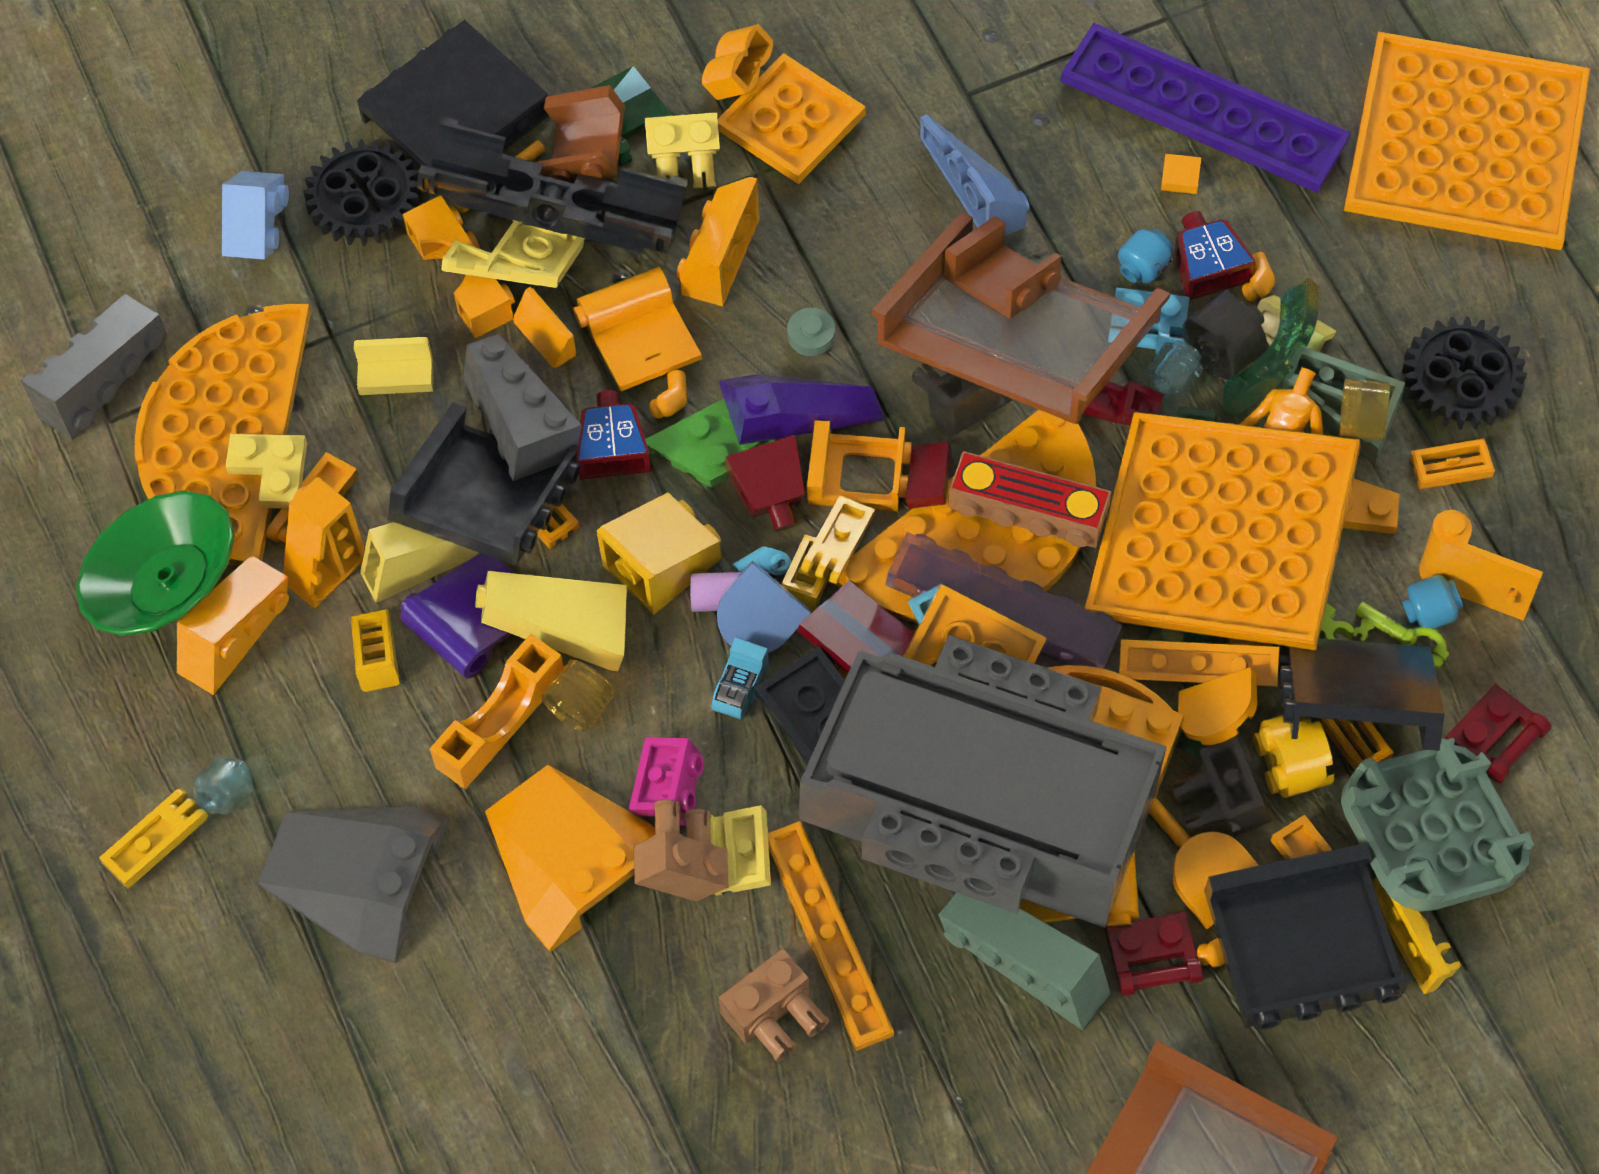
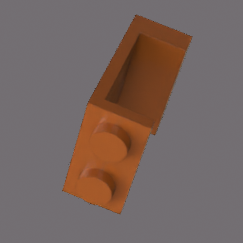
(585, 134)
(996, 273)

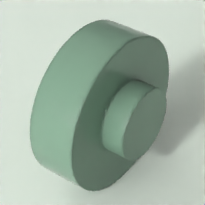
(811, 331)

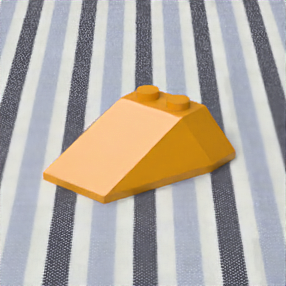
(563, 850)

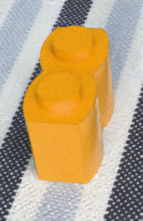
(737, 62)

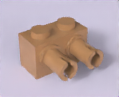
(681, 864)
(766, 996)

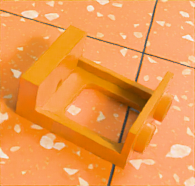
(827, 463)

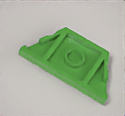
(701, 444)

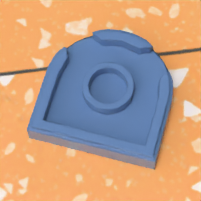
(759, 610)

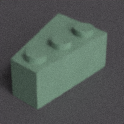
(1328, 390)

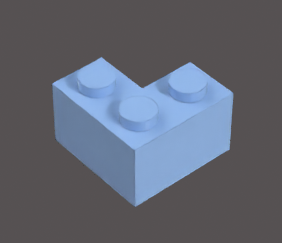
(249, 211)

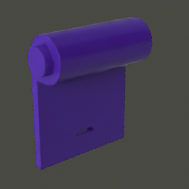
(448, 618)

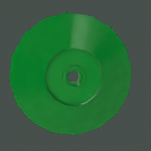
(155, 563)

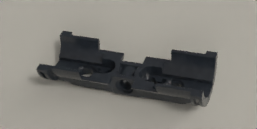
(477, 175)

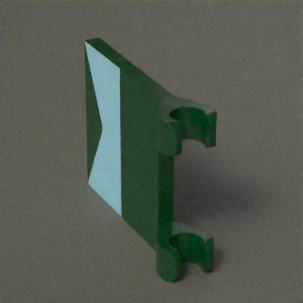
(639, 104)

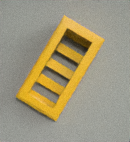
(806, 593)
(377, 672)

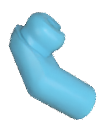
(769, 559)

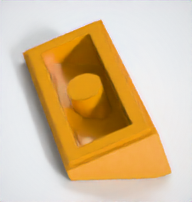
(544, 329)

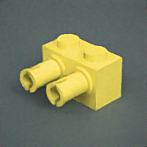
(684, 134)

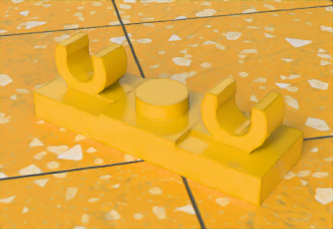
(1415, 942)

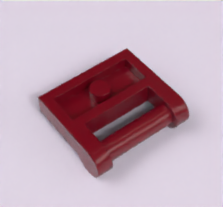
(1490, 722)
(1152, 942)

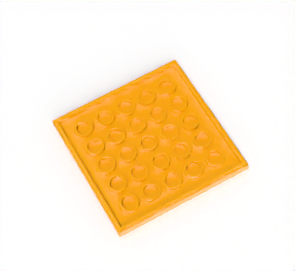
(1468, 140)
(1224, 530)

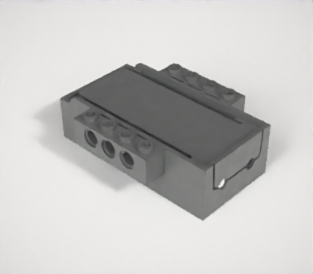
(983, 779)

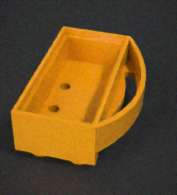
(1138, 714)

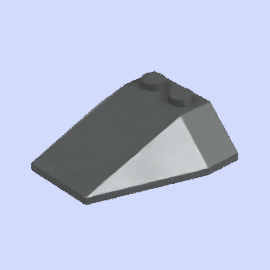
(354, 871)

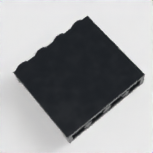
(455, 79)
(466, 496)
(1363, 685)
(1304, 937)

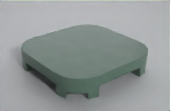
(1435, 827)

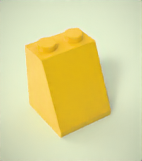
(658, 550)

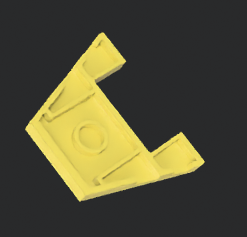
(521, 256)

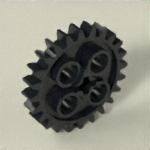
(335, 207)
(1464, 373)

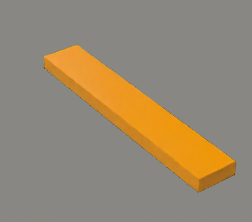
(829, 936)

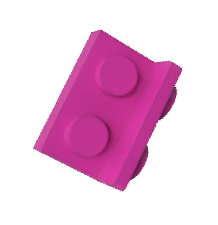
(666, 771)

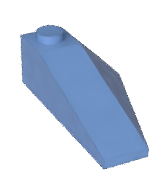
(975, 181)

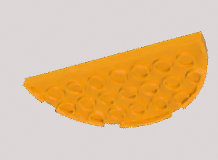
(220, 384)
(1038, 444)

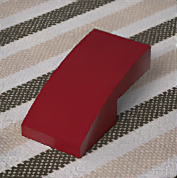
(1119, 402)

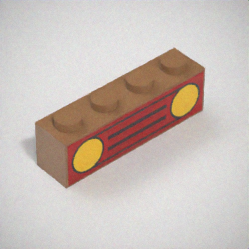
(1029, 500)

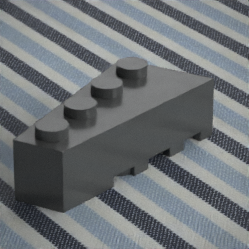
(94, 366)
(519, 409)

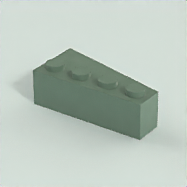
(1030, 955)

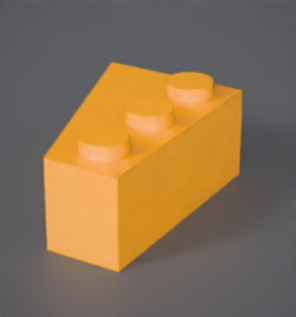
(320, 542)
(228, 623)

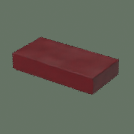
(928, 475)

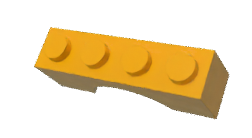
(478, 299)
(474, 742)

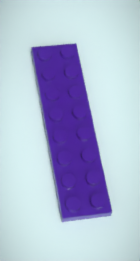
(1205, 107)

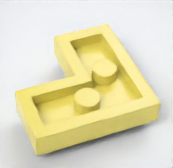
(276, 458)

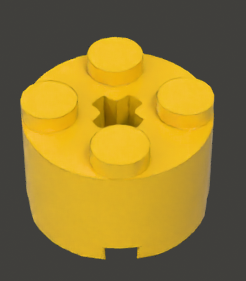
(1293, 763)

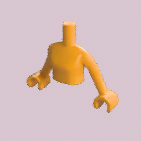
(1289, 408)

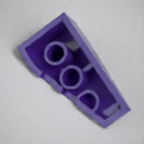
(782, 406)

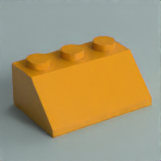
(720, 242)

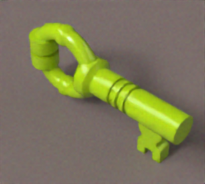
(1373, 618)

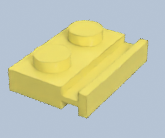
(746, 840)

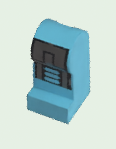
(740, 677)

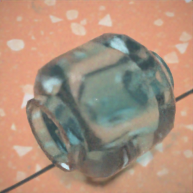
(1175, 368)
(222, 785)

